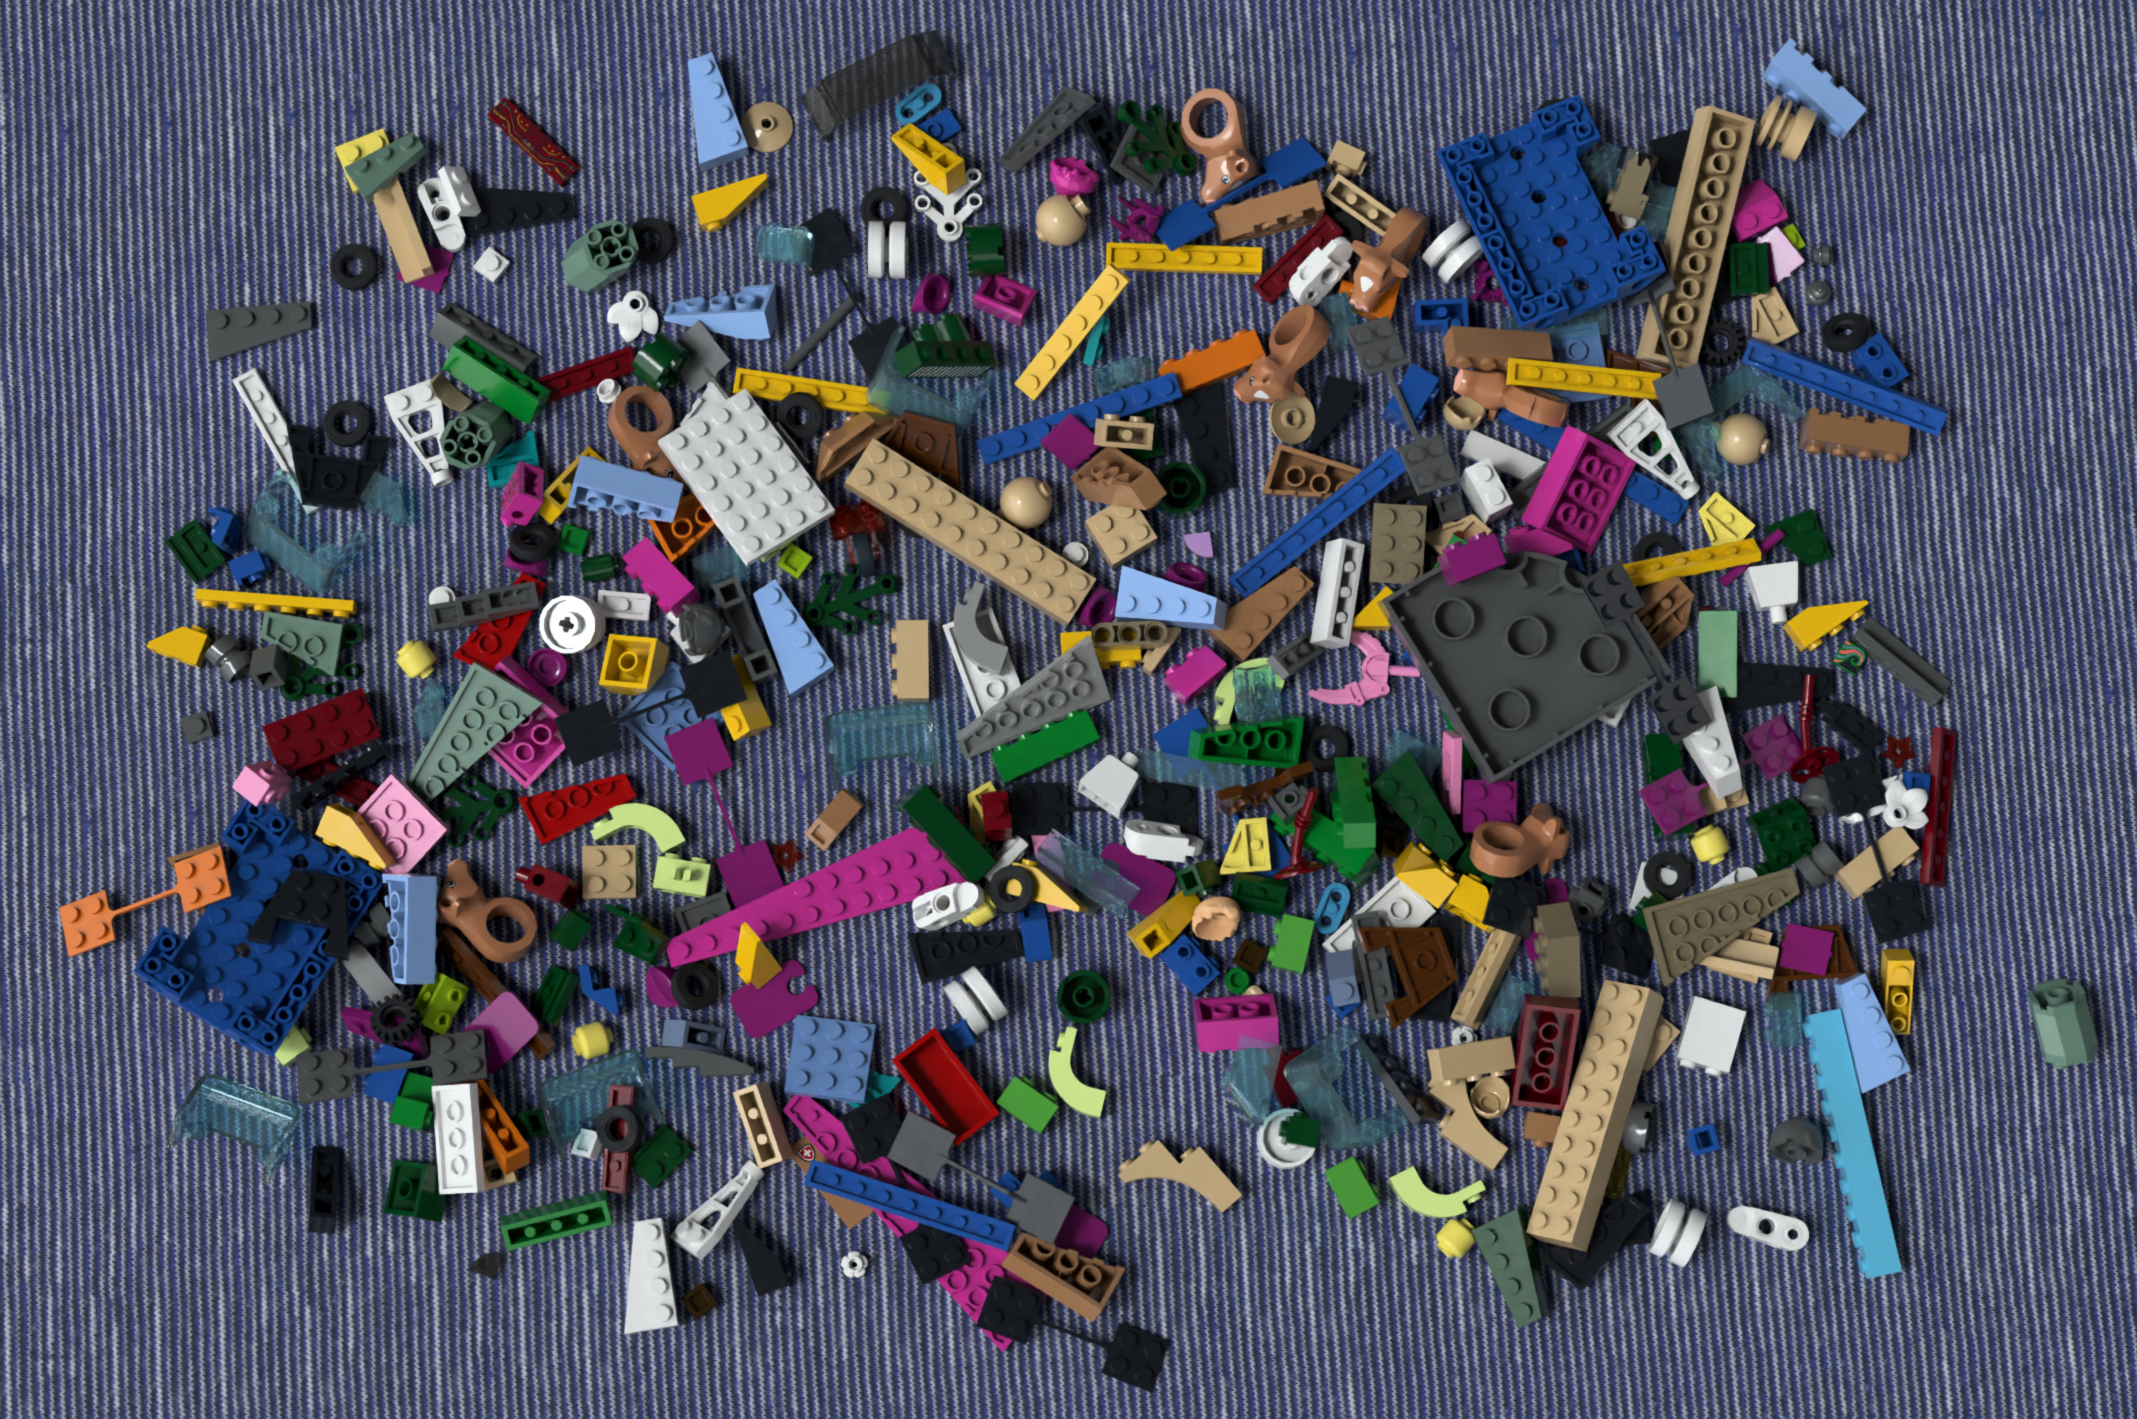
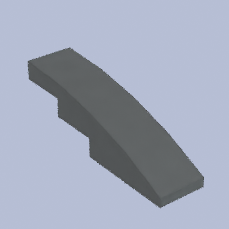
(483, 607)
(710, 1064)

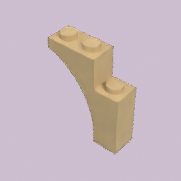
(1463, 1126)
(1194, 1171)

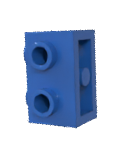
(1879, 362)
(1190, 964)
(387, 1084)

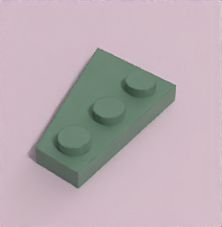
(379, 167)
(306, 638)

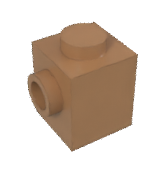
(1540, 1129)

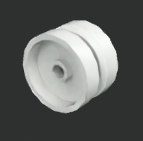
(887, 249)
(1454, 250)
(558, 619)
(978, 998)
(1274, 1151)
(1677, 1232)

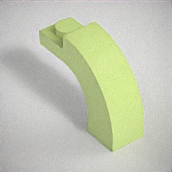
(1226, 693)
(641, 817)
(1070, 1090)
(1421, 1200)

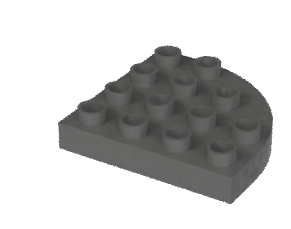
(1518, 656)

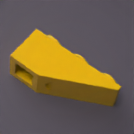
(1815, 622)
(350, 831)
(1163, 924)
(1897, 988)

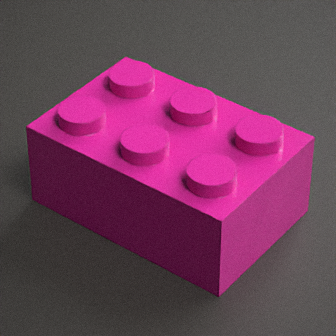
(1223, 1020)

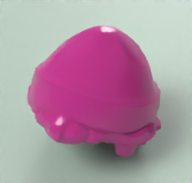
(1072, 177)

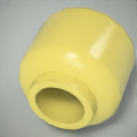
(416, 659)
(1710, 844)
(984, 913)
(592, 1040)
(1455, 1238)

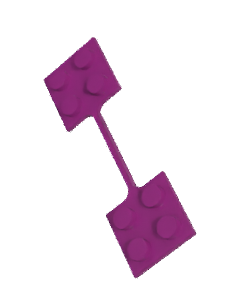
(700, 755)
(1676, 801)

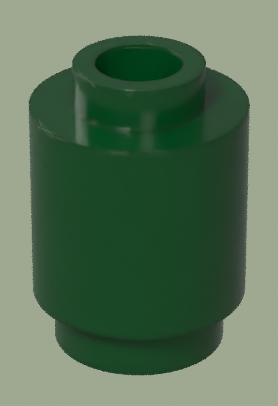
(599, 568)

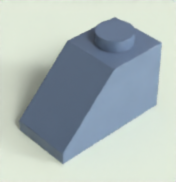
(1343, 978)
(693, 1036)

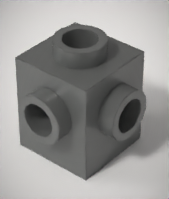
(1587, 900)

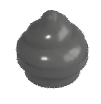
(1818, 293)

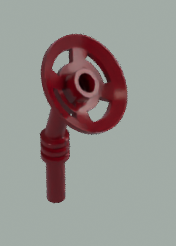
(1811, 758)
(1298, 864)

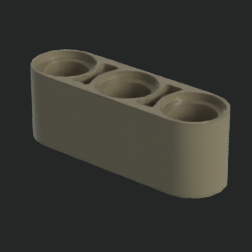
(1141, 630)

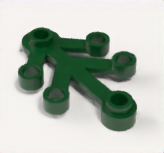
(1179, 160)
(845, 602)
(302, 679)
(471, 809)

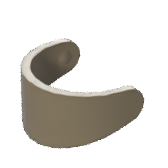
(448, 393)

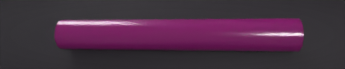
(1765, 546)

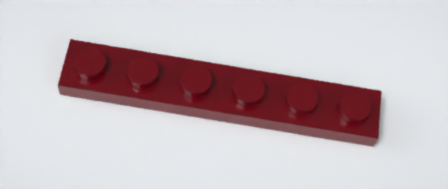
(1938, 808)

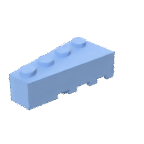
(1813, 89)
(715, 121)
(624, 490)
(1155, 599)
(794, 645)
(412, 927)
(1869, 1036)

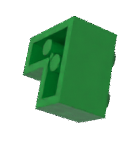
(415, 1104)

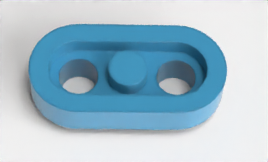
(916, 103)
(1331, 909)

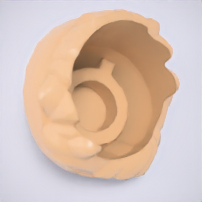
(1216, 918)

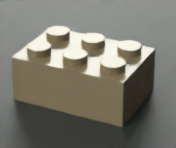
(1397, 543)
(1558, 950)

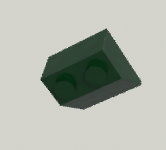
(415, 1192)

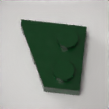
(1803, 538)

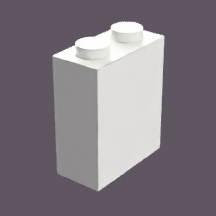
(1485, 492)
(1709, 1036)

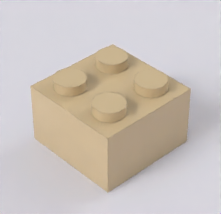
(1120, 534)

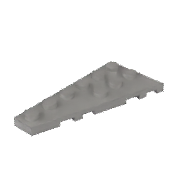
(1061, 687)

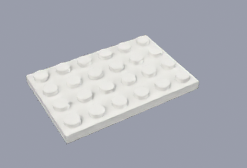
(746, 477)

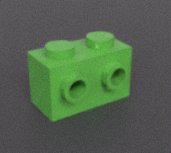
(1291, 944)
(1027, 1104)
(1351, 1187)

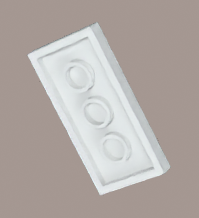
(981, 686)
(1396, 907)
(458, 1138)

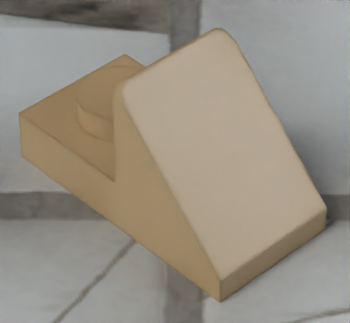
(1153, 658)
(1714, 805)

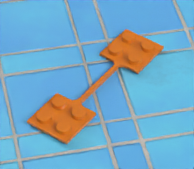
(199, 882)

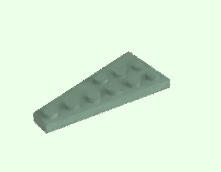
(474, 722)

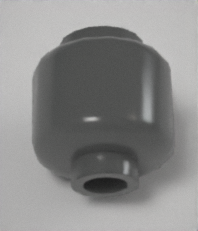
(1816, 796)

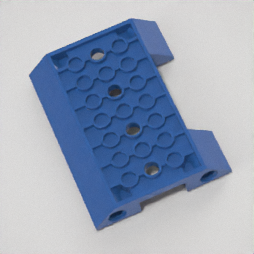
(1520, 233)
(276, 981)

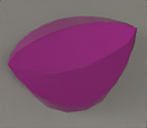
(931, 294)
(529, 568)
(1186, 575)
(1098, 608)
(547, 666)
(659, 986)

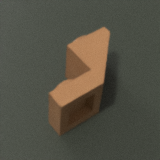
(834, 819)

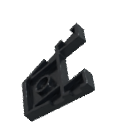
(330, 479)
(308, 901)

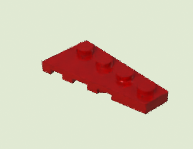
(498, 637)
(570, 808)

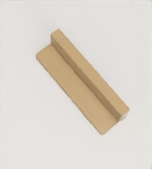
(402, 232)
(1745, 958)
(1485, 978)

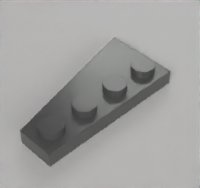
(1054, 119)
(244, 328)

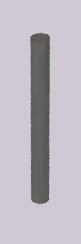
(820, 333)

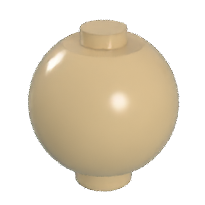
(1062, 219)
(1742, 439)
(1025, 502)

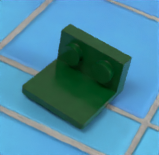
(1782, 833)
(637, 937)

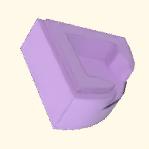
(1200, 544)

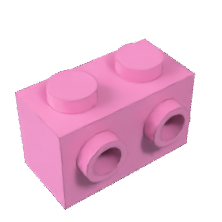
(263, 783)

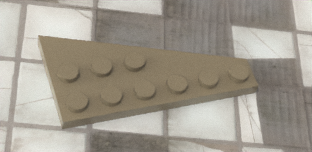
(1704, 922)

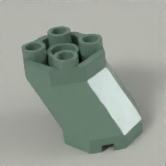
(600, 256)
(476, 436)
(2063, 1023)

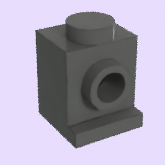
(1285, 811)

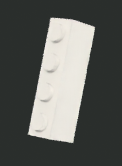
(1337, 593)

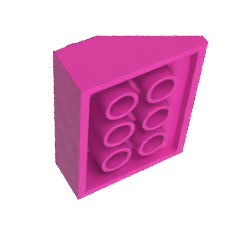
(1579, 489)
(536, 740)

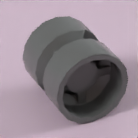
(227, 655)
(1819, 864)
(373, 926)

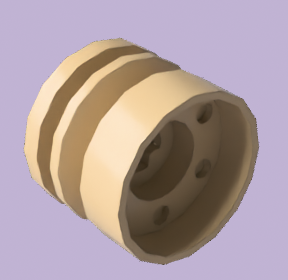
(1785, 127)

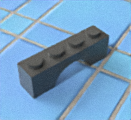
(745, 631)

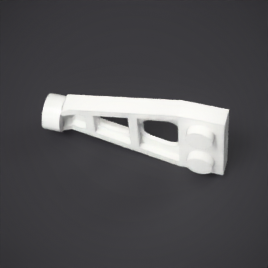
(412, 402)
(1638, 425)
(699, 1240)

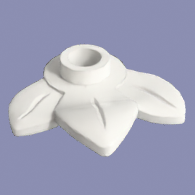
(633, 320)
(1908, 803)

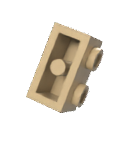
(1123, 433)

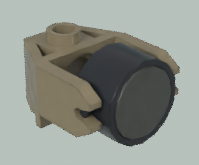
(1627, 193)

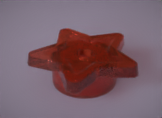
(1903, 746)
(787, 848)

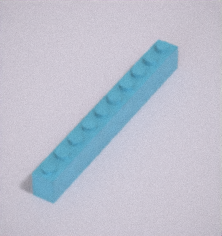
(1852, 1144)

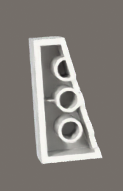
(1713, 748)
(651, 1286)

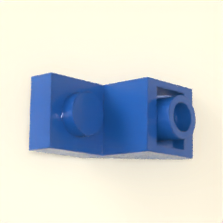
(1035, 933)
(606, 998)

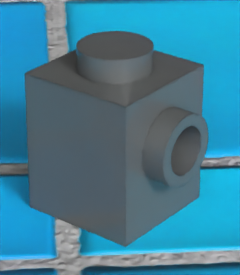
(268, 667)

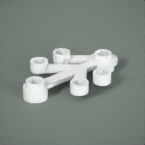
(948, 203)

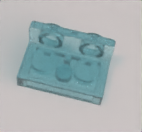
(719, 566)
(1255, 693)
(1784, 1019)

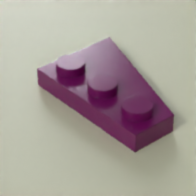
(358, 1022)

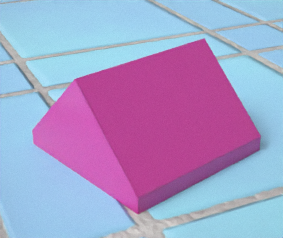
(1004, 299)

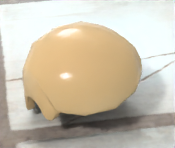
(1463, 413)
(1490, 1097)

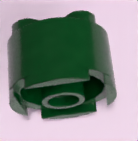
(984, 250)
(660, 363)
(1181, 475)
(1074, 985)

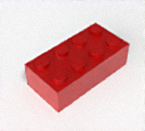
(945, 1087)

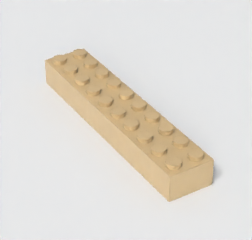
(1698, 233)
(969, 532)
(1595, 1115)

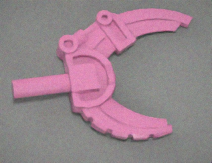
(1375, 673)

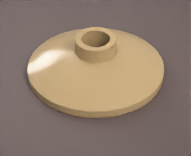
(770, 138)
(1300, 421)

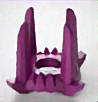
(1139, 209)
(1482, 290)

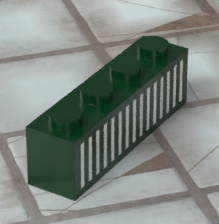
(945, 359)

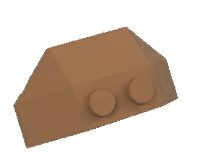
(850, 441)
(1665, 610)

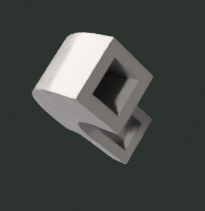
(978, 649)
(370, 974)

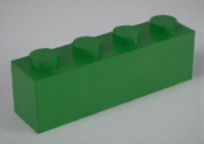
(496, 380)
(1044, 747)
(557, 1220)

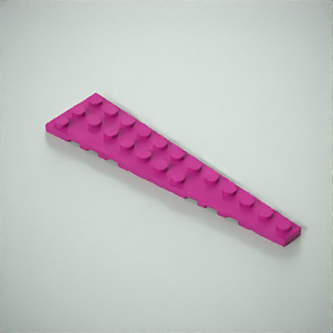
(855, 886)
(966, 1284)

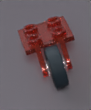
(856, 521)

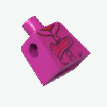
(519, 505)

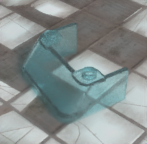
(895, 394)
(1703, 434)
(315, 570)
(881, 734)
(1251, 1079)
(1311, 1081)
(584, 1094)
(238, 1114)

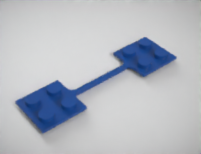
(1283, 166)
(1175, 740)

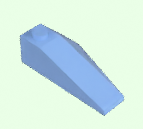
(738, 315)

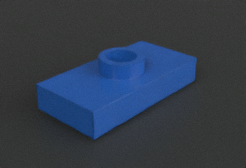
(941, 126)

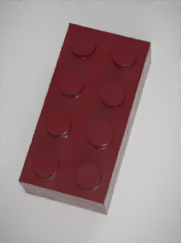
(323, 733)
(1544, 1051)

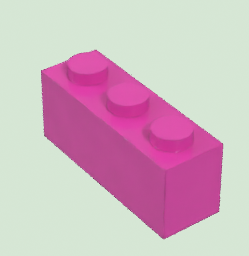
(659, 578)

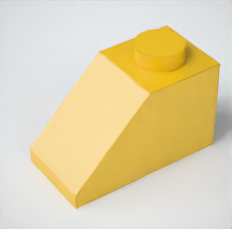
(1372, 617)
(183, 645)

